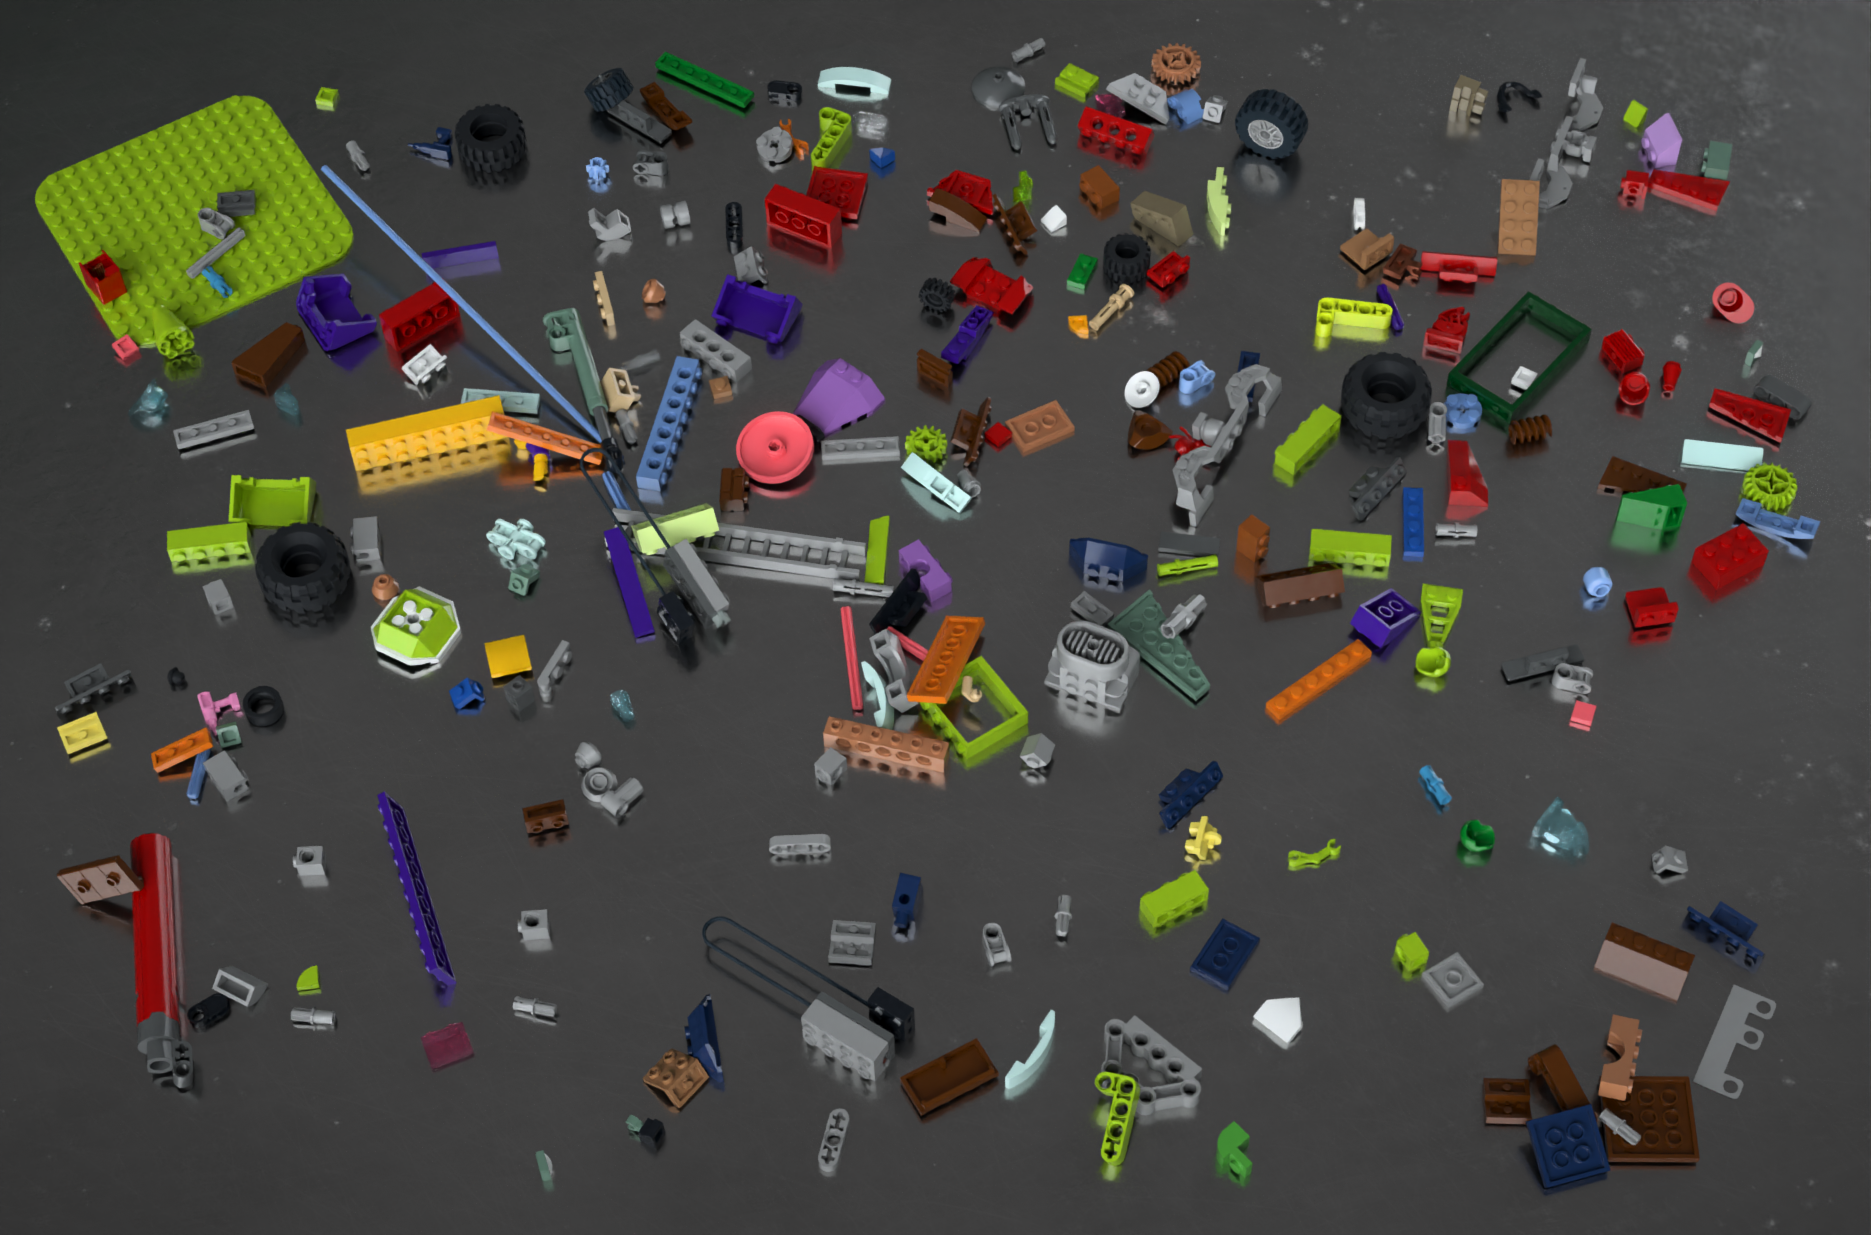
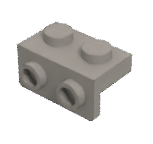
(750, 266)

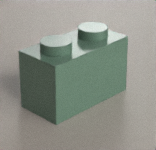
(1717, 160)

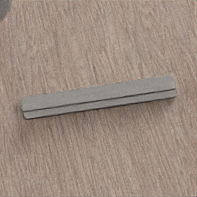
(215, 253)

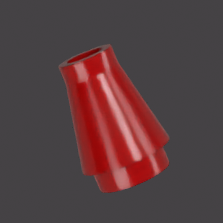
(1671, 374)

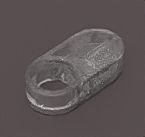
(875, 123)

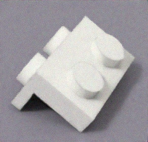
(424, 364)

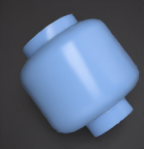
(1597, 581)

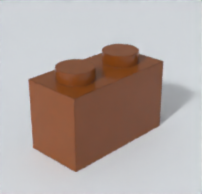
(1099, 187)
(1253, 538)

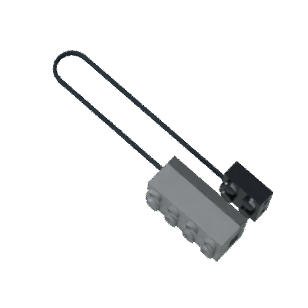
(836, 1028)

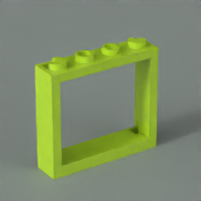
(1005, 696)

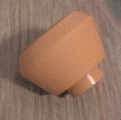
(653, 291)
(385, 587)

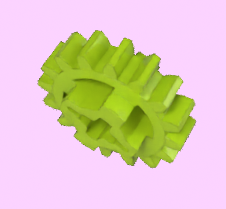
(926, 443)

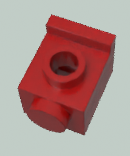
(1635, 183)

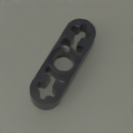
(734, 230)

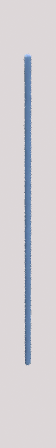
(463, 304)

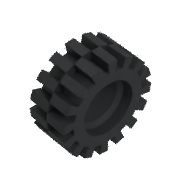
(936, 294)

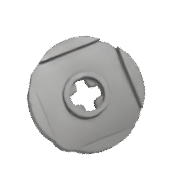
(773, 136)

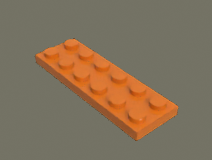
(946, 659)

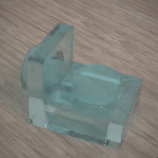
(286, 401)

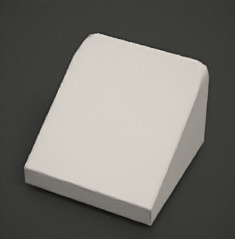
(1054, 219)

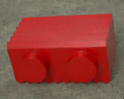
(1623, 351)

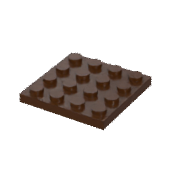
(1663, 1116)

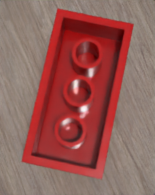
(803, 216)
(417, 316)

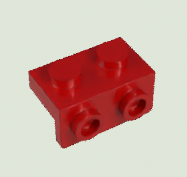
(1169, 269)

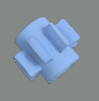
(597, 168)

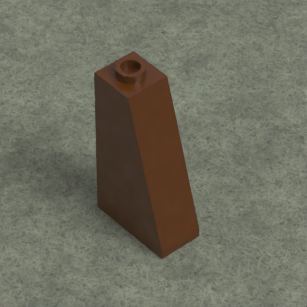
(269, 355)

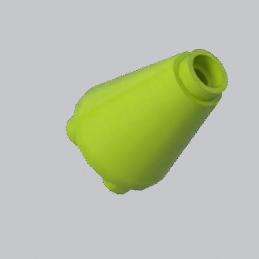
(170, 332)

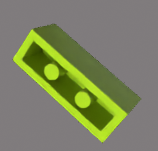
(1173, 898)

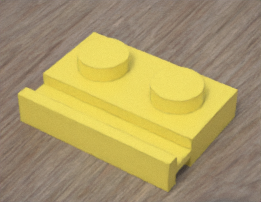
(82, 733)

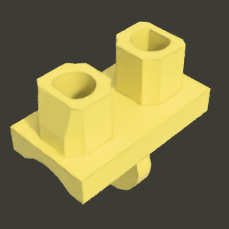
(1205, 838)

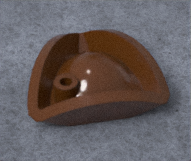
(1147, 432)

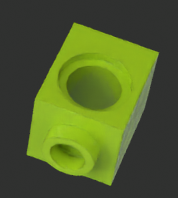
(1411, 951)

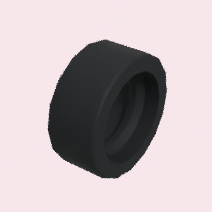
(257, 694)

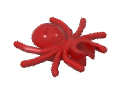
(1186, 443)

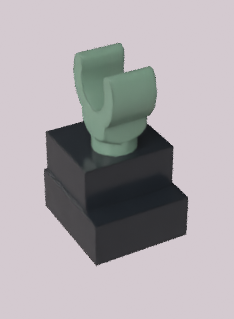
(649, 1132)

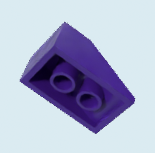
(1384, 617)

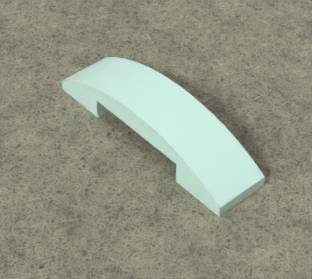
(855, 76)
(884, 717)
(1020, 1071)

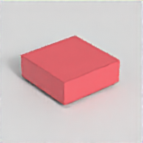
(125, 347)
(1583, 713)

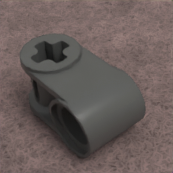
(652, 162)

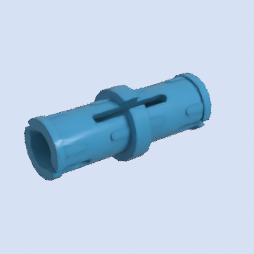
(217, 282)
(1435, 785)

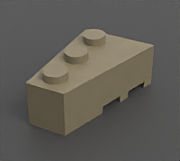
(1163, 216)

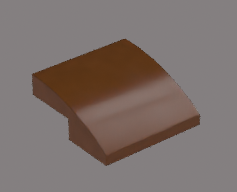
(1506, 1100)

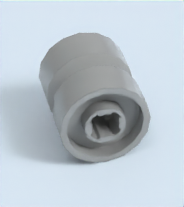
(675, 214)

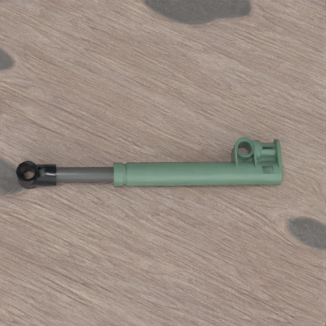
(569, 333)

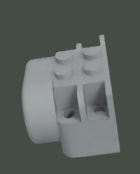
(1093, 663)

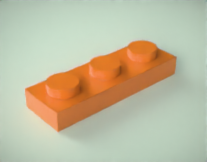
(182, 749)

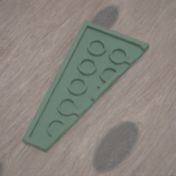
(1141, 628)

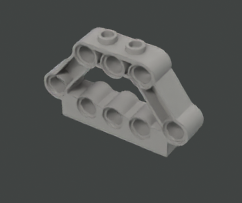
(1162, 1096)

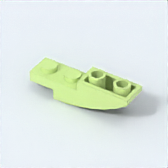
(1218, 202)

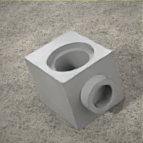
(218, 596)
(830, 766)
(315, 866)
(538, 917)

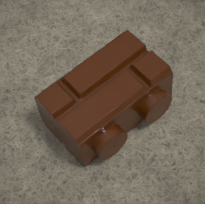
(733, 489)

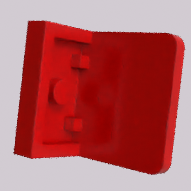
(1651, 607)

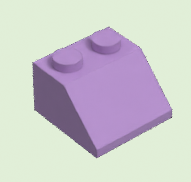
(1662, 142)

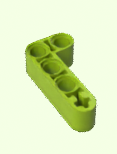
(837, 131)
(1115, 1120)

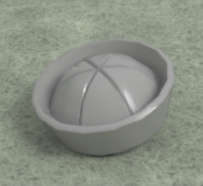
(598, 783)

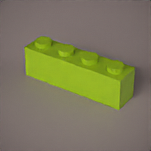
(1307, 439)
(208, 541)
(1350, 547)

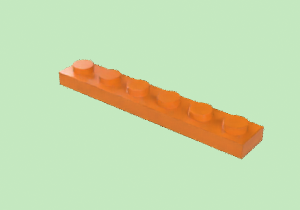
(543, 437)
(1318, 679)

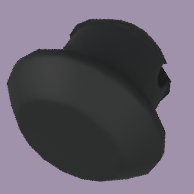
(175, 676)

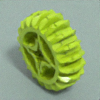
(1770, 486)

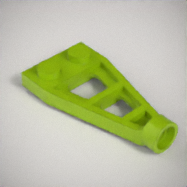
(1440, 597)

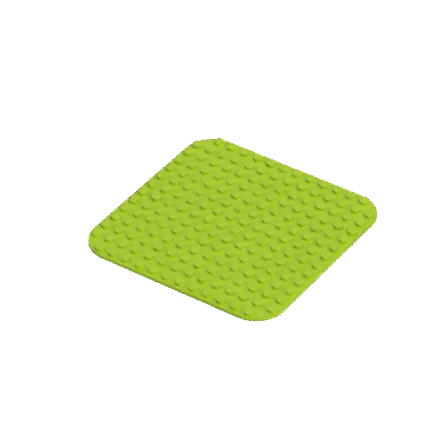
(145, 207)

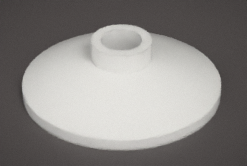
(1141, 383)

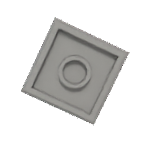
(1452, 980)

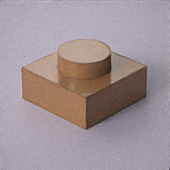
(720, 387)

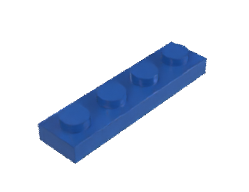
(1413, 522)

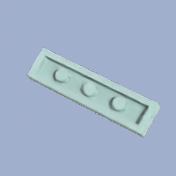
(510, 400)

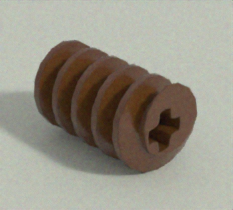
(1169, 368)
(1530, 427)

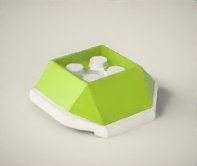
(416, 627)

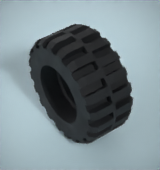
(493, 154)

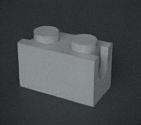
(365, 539)
(226, 776)

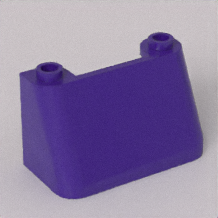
(756, 310)
(329, 311)

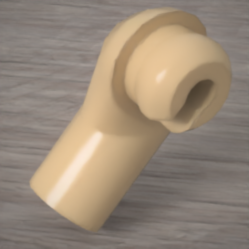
(967, 690)

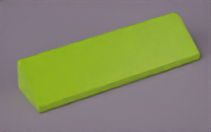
(877, 550)

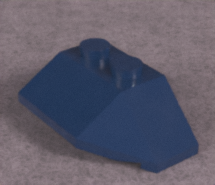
(1107, 558)
(704, 1038)

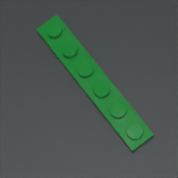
(704, 79)

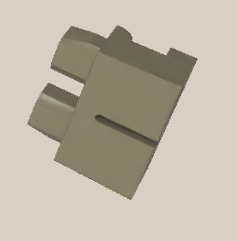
(1468, 95)

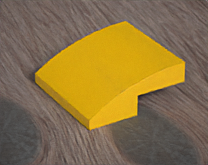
(508, 656)

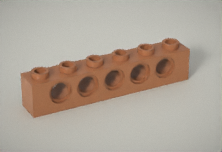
(886, 744)

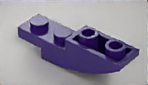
(968, 336)

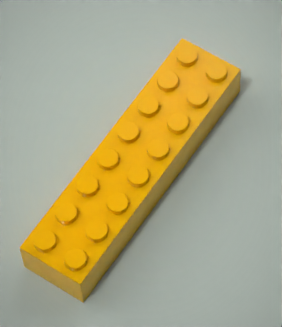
(423, 433)

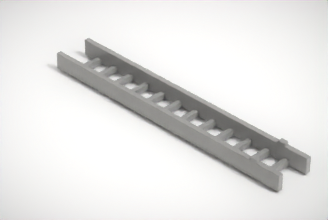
(767, 537)

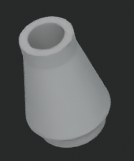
(969, 483)

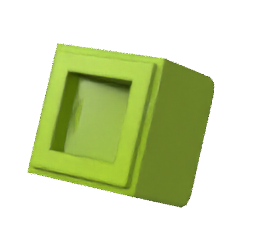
(1636, 114)

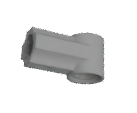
(1437, 423)
(618, 801)

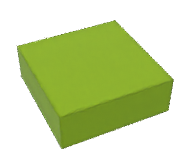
(327, 96)

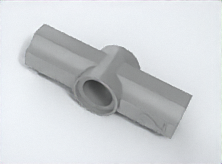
(1183, 616)

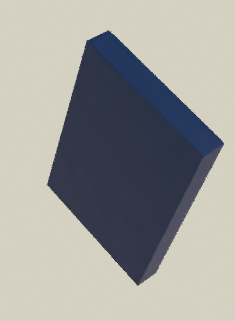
(1225, 954)

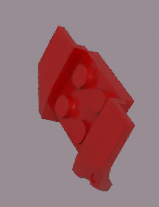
(991, 287)

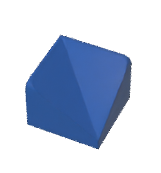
(882, 156)

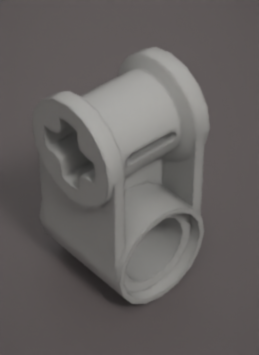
(215, 222)
(1572, 678)
(995, 948)

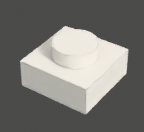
(1524, 378)

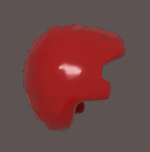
(1634, 388)

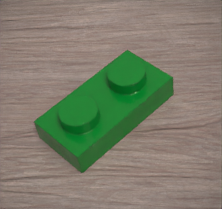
(1082, 271)

